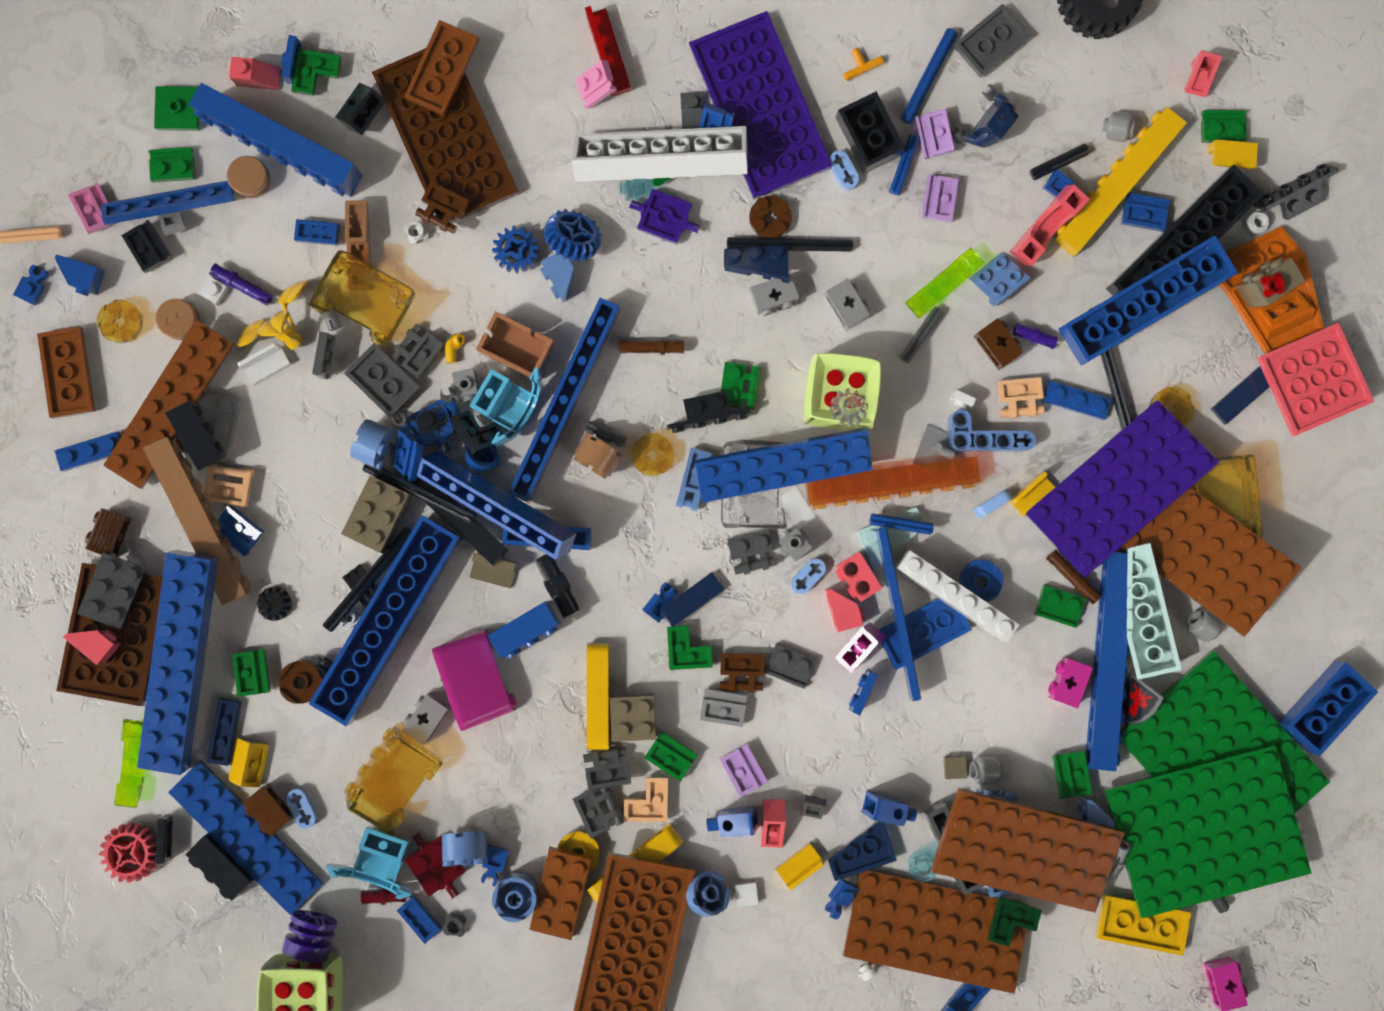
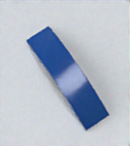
(965, 998)

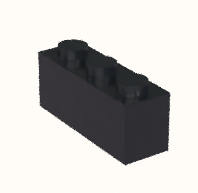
(195, 434)
(219, 867)

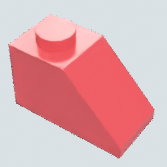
(254, 73)
(844, 611)
(95, 645)
(773, 823)

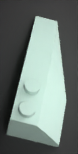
(1148, 621)

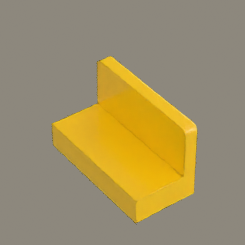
(1233, 152)
(1031, 493)
(248, 763)
(800, 866)

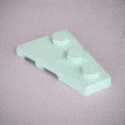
(896, 538)

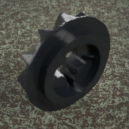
(283, 600)

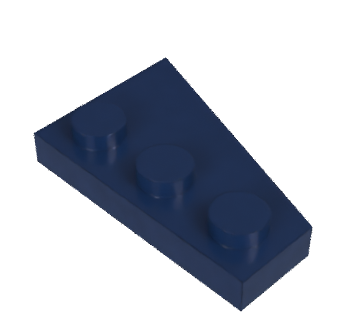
(764, 261)
(863, 853)

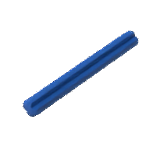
(928, 76)

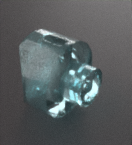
(920, 864)

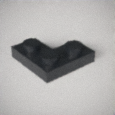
(474, 437)

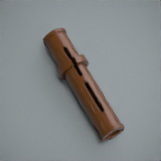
(652, 346)
(1074, 577)

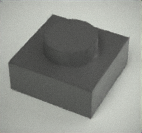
(813, 806)

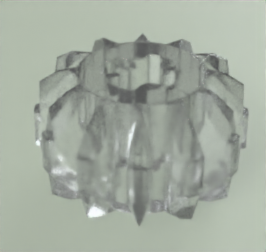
(855, 413)

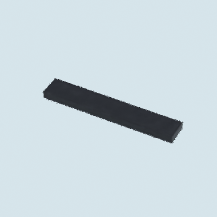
(473, 533)

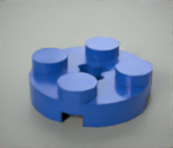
(987, 570)

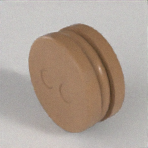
(248, 177)
(176, 318)

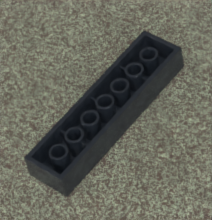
(1206, 217)

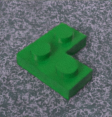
(310, 66)
(682, 655)

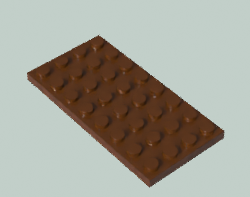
(449, 149)

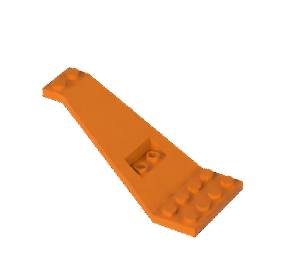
(1289, 323)

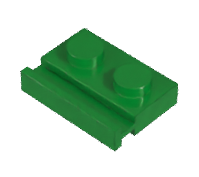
(1223, 125)
(171, 164)
(1059, 606)
(251, 673)
(670, 756)
(1072, 774)

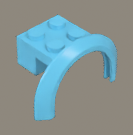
(507, 403)
(377, 861)

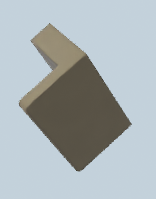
(500, 574)

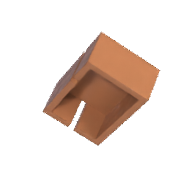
(515, 345)

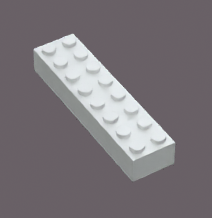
(660, 154)

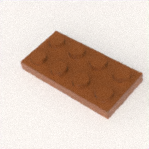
(441, 68)
(66, 372)
(560, 893)

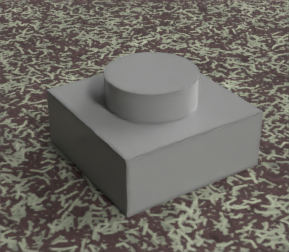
(171, 223)

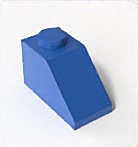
(80, 275)

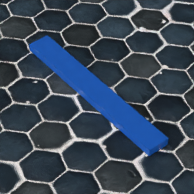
(898, 614)

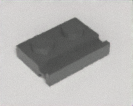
(323, 355)
(790, 666)

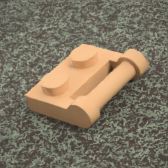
(225, 491)

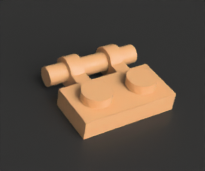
(1020, 390)

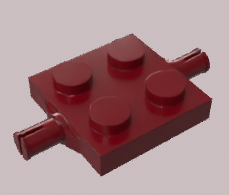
(429, 869)

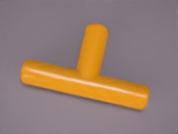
(862, 65)

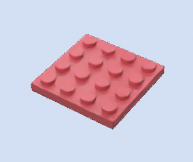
(1315, 379)

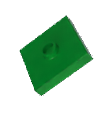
(173, 109)

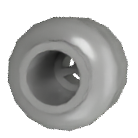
(1119, 126)
(1204, 625)
(986, 770)

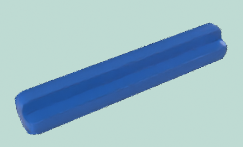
(904, 164)
(901, 524)

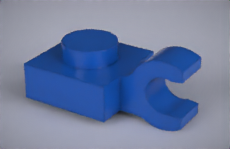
(657, 602)
(841, 895)

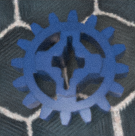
(523, 246)

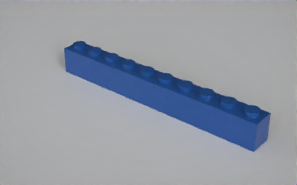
(564, 400)
(1109, 668)

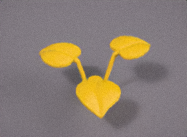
(275, 325)

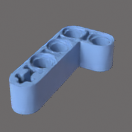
(990, 437)

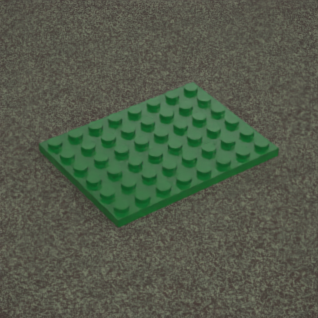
(1214, 717)
(1208, 831)

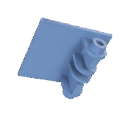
(999, 279)

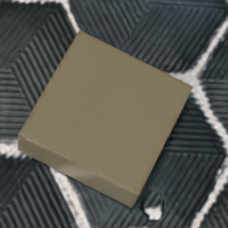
(955, 767)

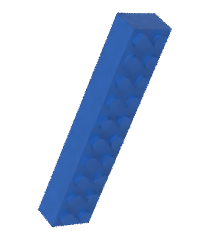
(385, 621)
(177, 662)

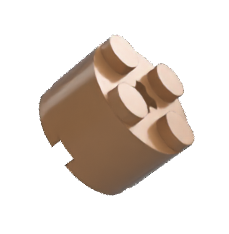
(597, 454)

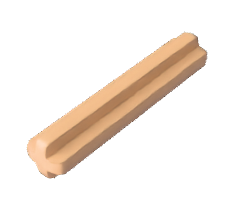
(31, 234)

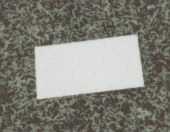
(797, 507)

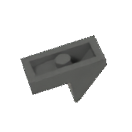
(691, 109)

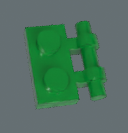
(732, 383)

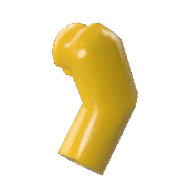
(452, 346)

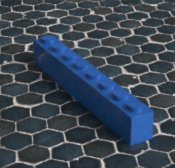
(496, 505)

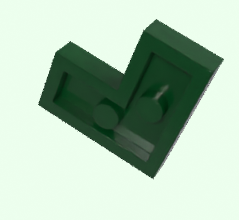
(1007, 915)

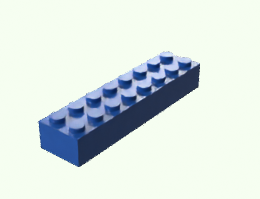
(275, 140)
(1148, 300)

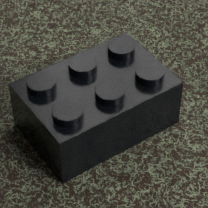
(870, 132)

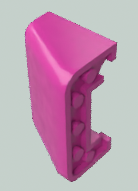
(473, 680)

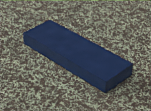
(1240, 396)
(691, 599)
(224, 731)

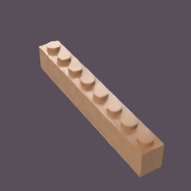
(196, 516)

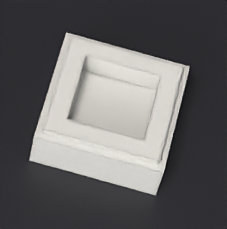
(746, 894)

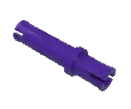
(232, 279)

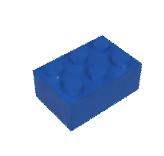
(525, 630)

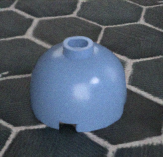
(708, 894)

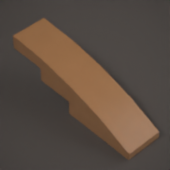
(358, 229)

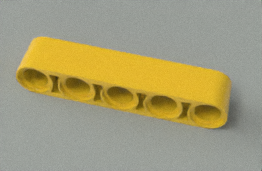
(597, 696)
(654, 849)

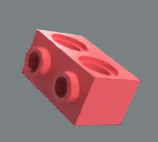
(862, 573)

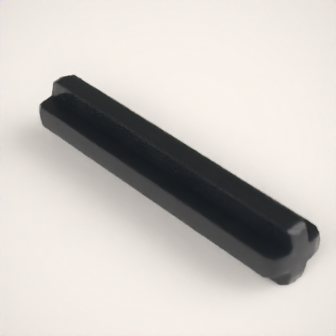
(1059, 161)

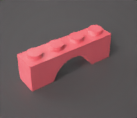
(1058, 212)

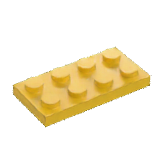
(1162, 932)

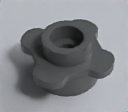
(450, 929)

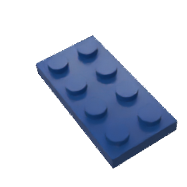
(927, 630)

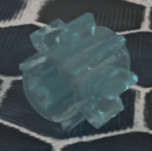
(632, 189)

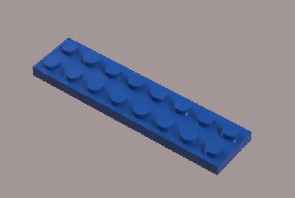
(784, 464)
(262, 856)

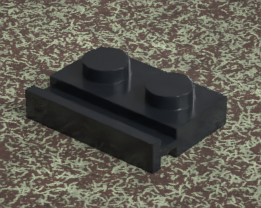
(146, 246)

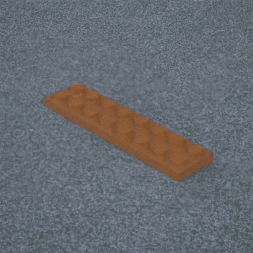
(182, 380)

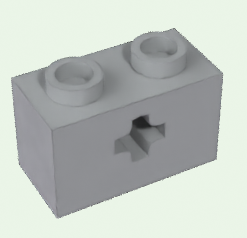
(762, 292)
(847, 315)
(436, 713)

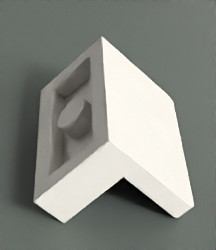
(265, 363)

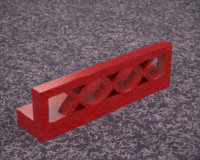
(608, 48)

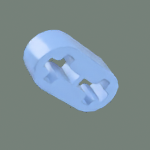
(847, 167)
(993, 503)
(804, 573)
(306, 805)

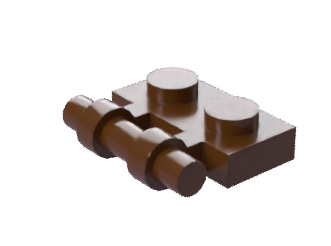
(445, 201)
(742, 665)

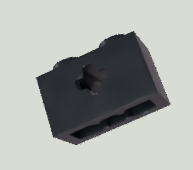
(360, 108)

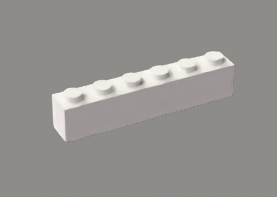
(956, 596)

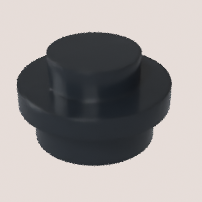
(427, 421)

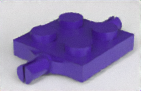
(664, 216)

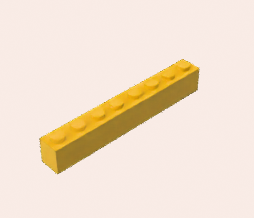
(1120, 181)

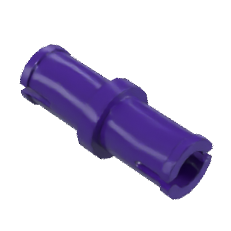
(1035, 335)

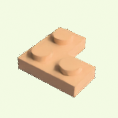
(652, 808)

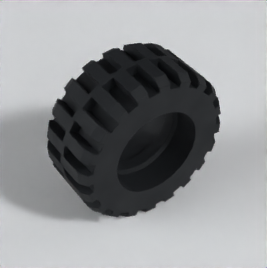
(1096, 21)

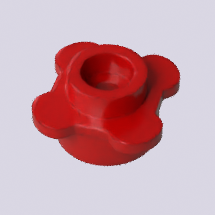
(1277, 280)

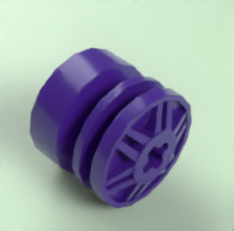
(309, 936)

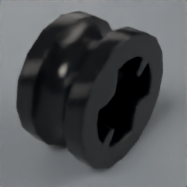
(323, 663)

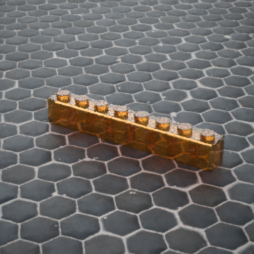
(893, 481)

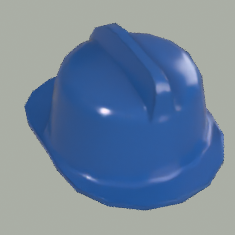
(482, 461)

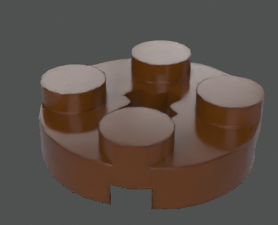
(763, 207)
(288, 681)

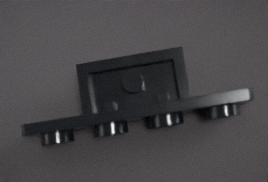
(1299, 194)
(707, 409)

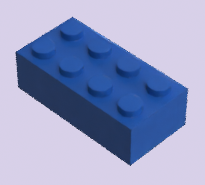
(1327, 707)

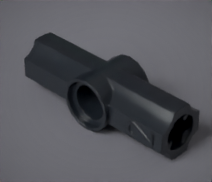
(557, 585)

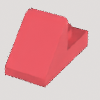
(1203, 72)

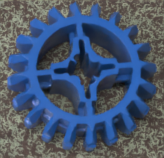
(572, 235)

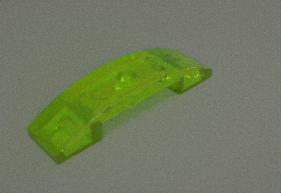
(944, 283)
(132, 778)

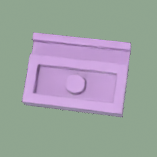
(935, 134)
(939, 198)
(743, 770)

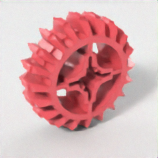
(115, 844)

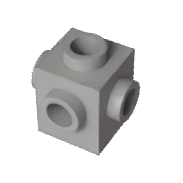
(466, 384)
(802, 544)

